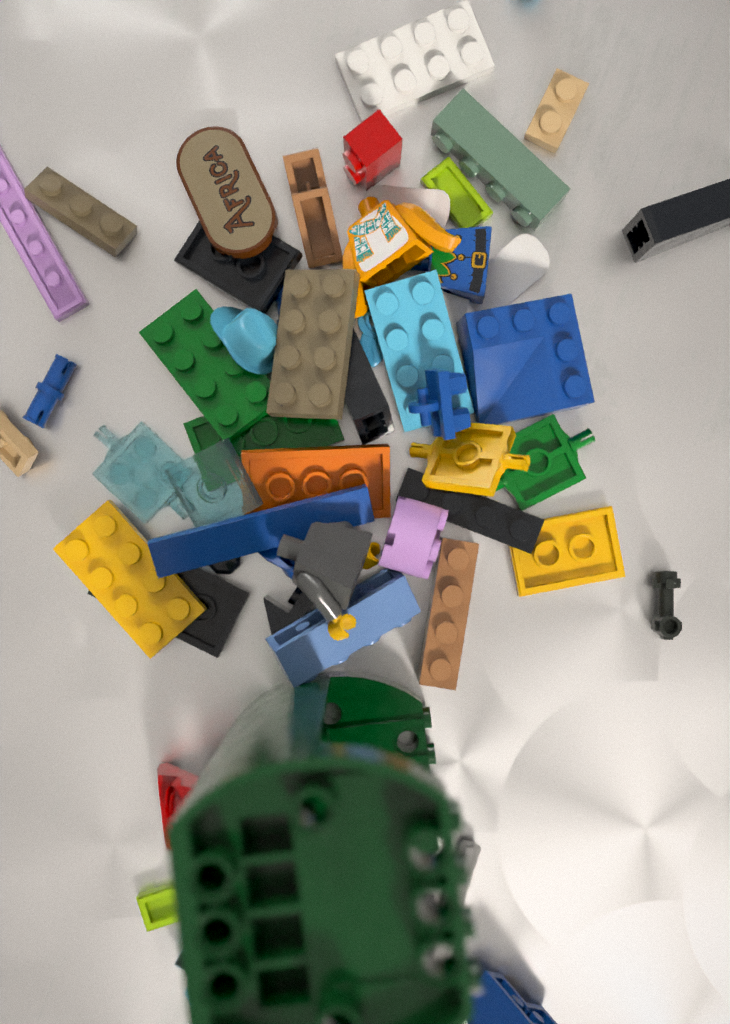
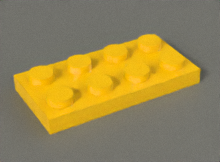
(120, 573)

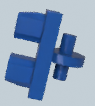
(436, 403)

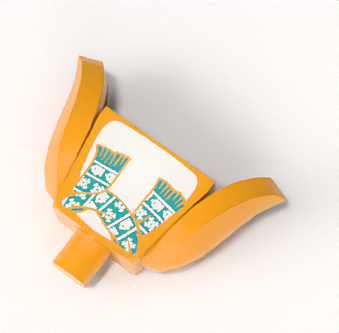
(390, 242)

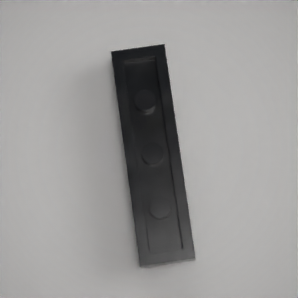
(477, 513)

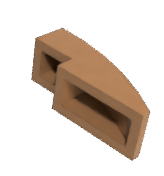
(313, 207)

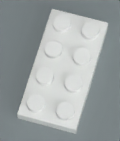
(415, 61)

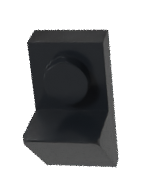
(281, 616)

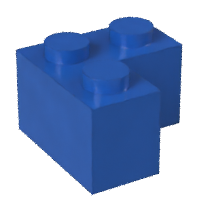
(504, 1005)

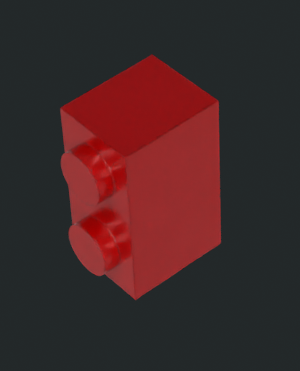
(371, 150)

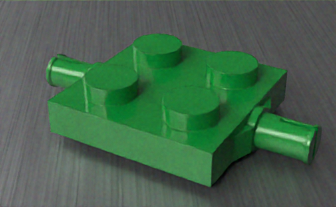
(552, 462)

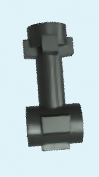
(665, 623)

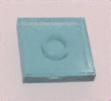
(214, 485)

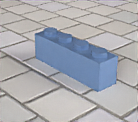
(378, 607)

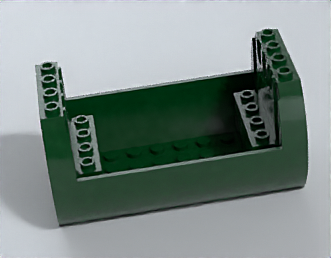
(311, 863)

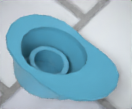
(247, 336)

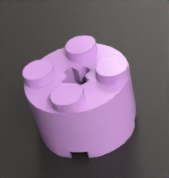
(413, 537)

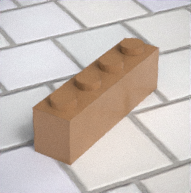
(447, 613)

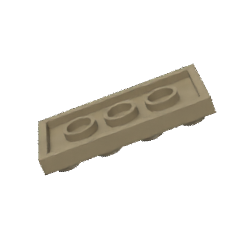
(313, 343)

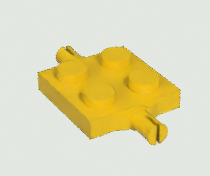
(471, 460)

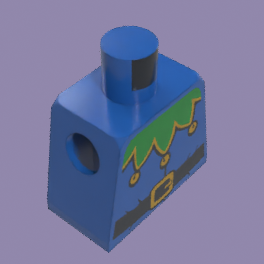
(466, 267)

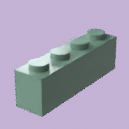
(498, 160)

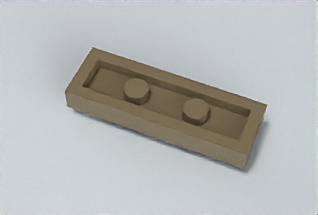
(80, 211)

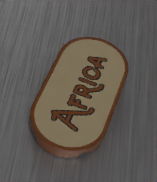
(227, 192)

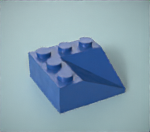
(524, 360)

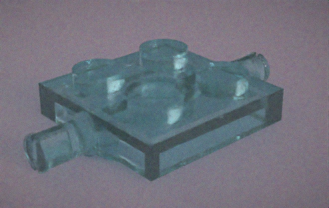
(136, 471)

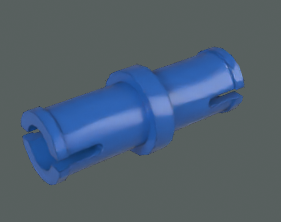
(50, 391)

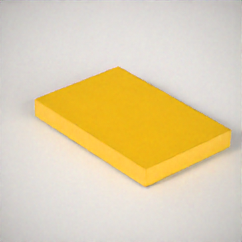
(570, 553)

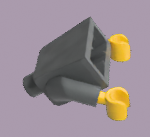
(329, 568)

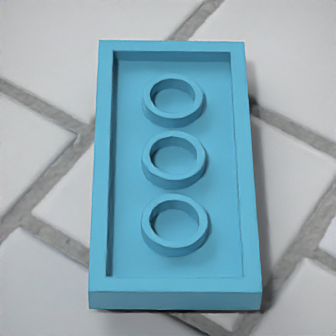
(414, 338)

